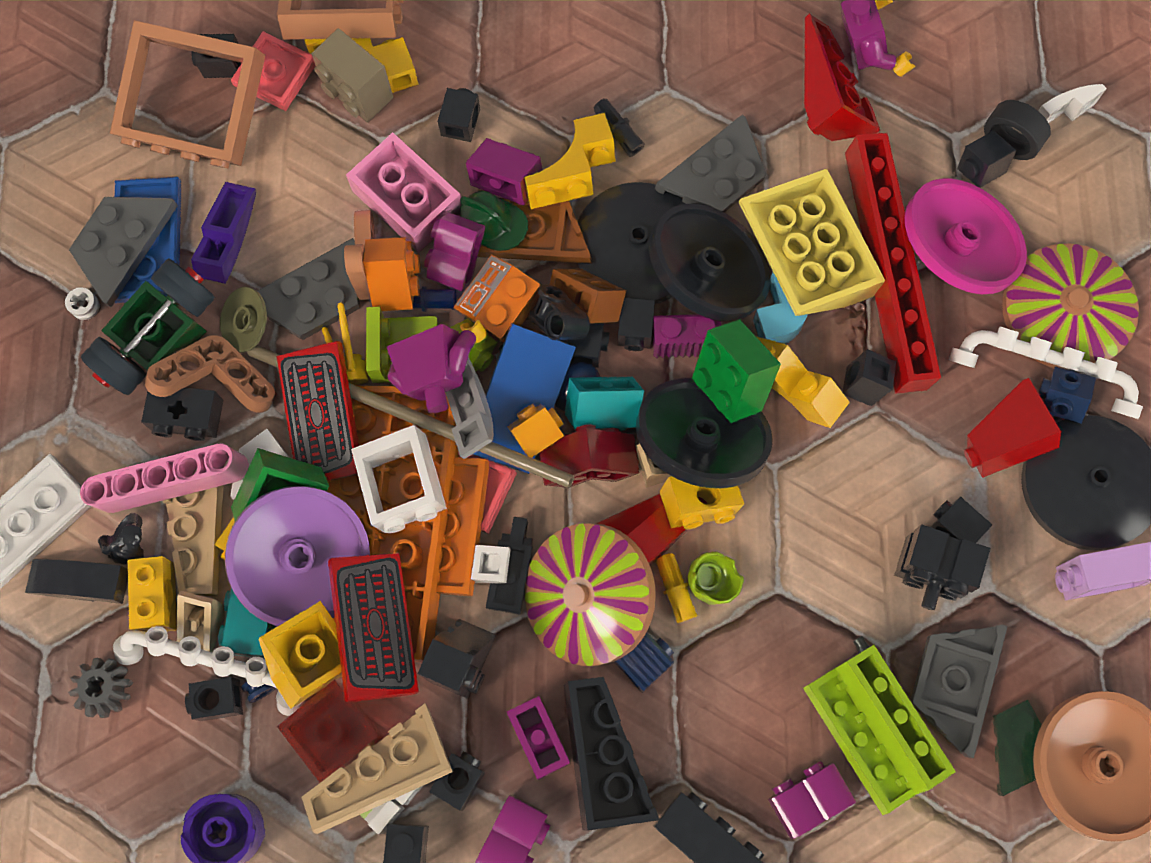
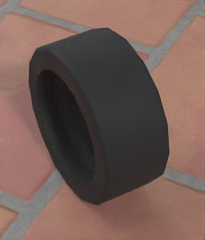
(1025, 119)

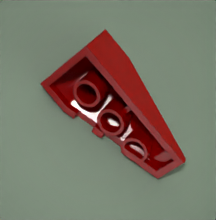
(829, 89)
(647, 527)

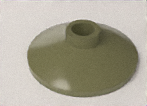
(243, 319)

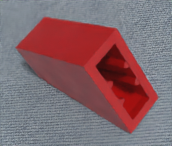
(1012, 432)

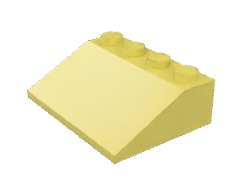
(813, 244)

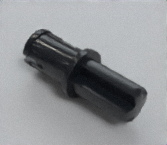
(620, 128)

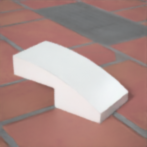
(1072, 102)
(490, 564)

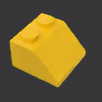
(302, 654)

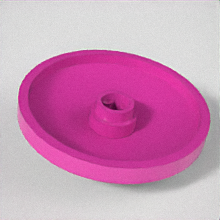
(965, 236)

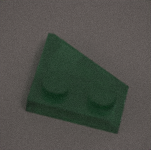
(1016, 738)

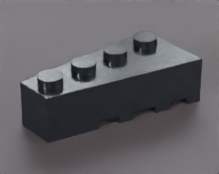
(604, 764)

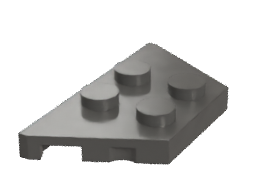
(719, 170)
(118, 240)
(310, 294)
(957, 683)

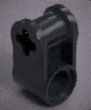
(559, 315)

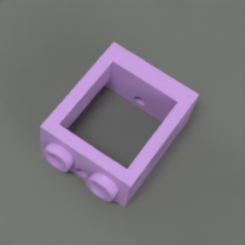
(1105, 571)

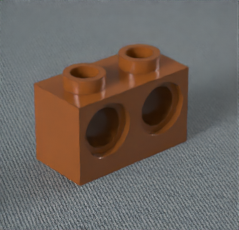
(595, 296)

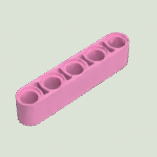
(115, 490)

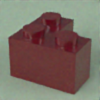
(593, 455)

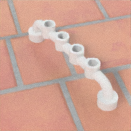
(1069, 359)
(129, 650)

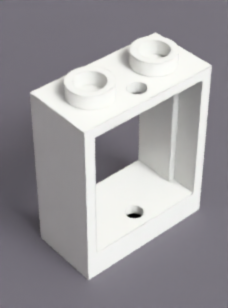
(388, 449)

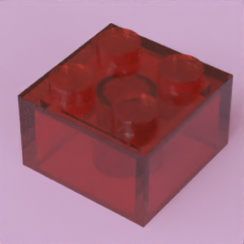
(329, 731)

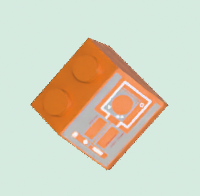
(499, 297)

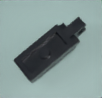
(509, 596)

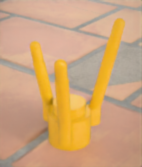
(354, 364)

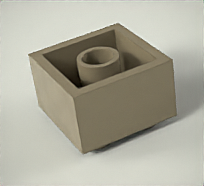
(352, 76)

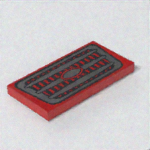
(319, 408)
(372, 627)

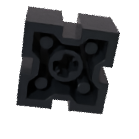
(942, 563)

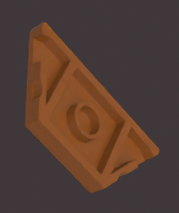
(550, 236)

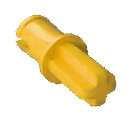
(675, 588)

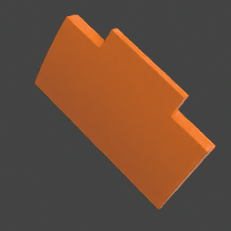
(434, 552)

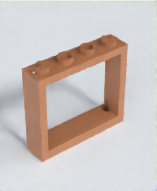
(353, 22)
(243, 105)

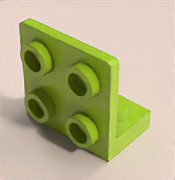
(385, 332)

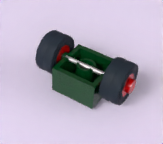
(149, 327)

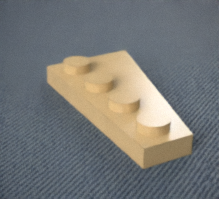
(194, 530)
(391, 768)

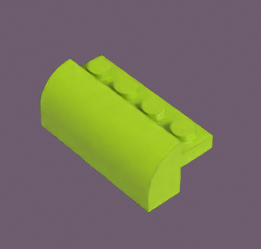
(879, 730)

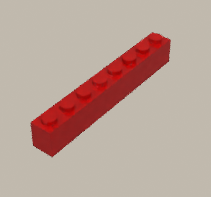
(900, 297)

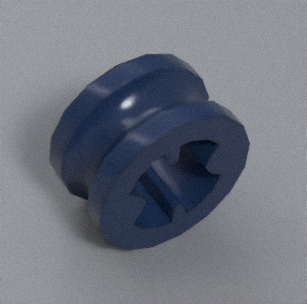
(257, 693)

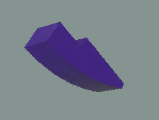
(224, 232)

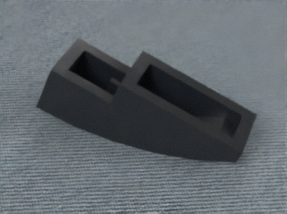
(77, 580)

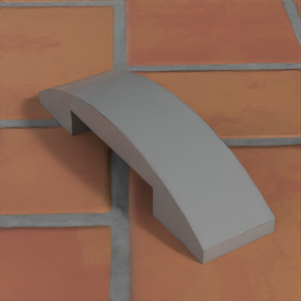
(470, 414)

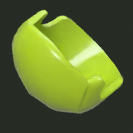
(714, 578)

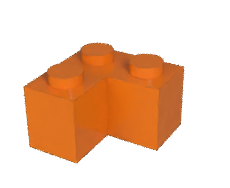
(391, 273)

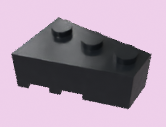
(457, 658)

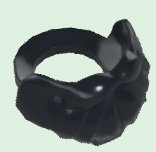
(125, 541)

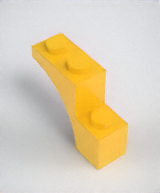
(391, 54)
(571, 174)
(809, 392)

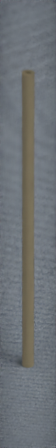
(438, 426)

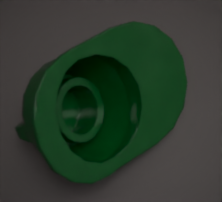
(503, 221)

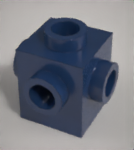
(1067, 394)

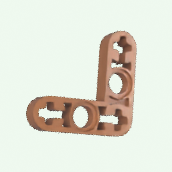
(354, 254)
(216, 364)

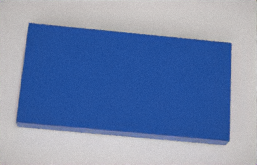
(168, 241)
(526, 374)

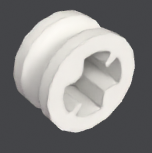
(82, 294)

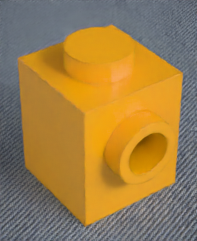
(536, 429)

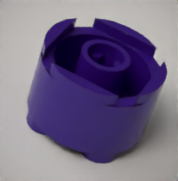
(202, 826)

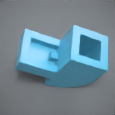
(778, 320)

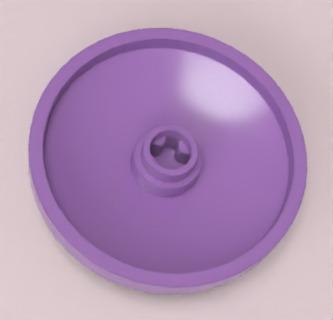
(283, 551)

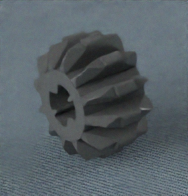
(89, 686)

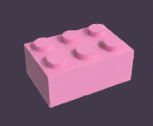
(403, 190)

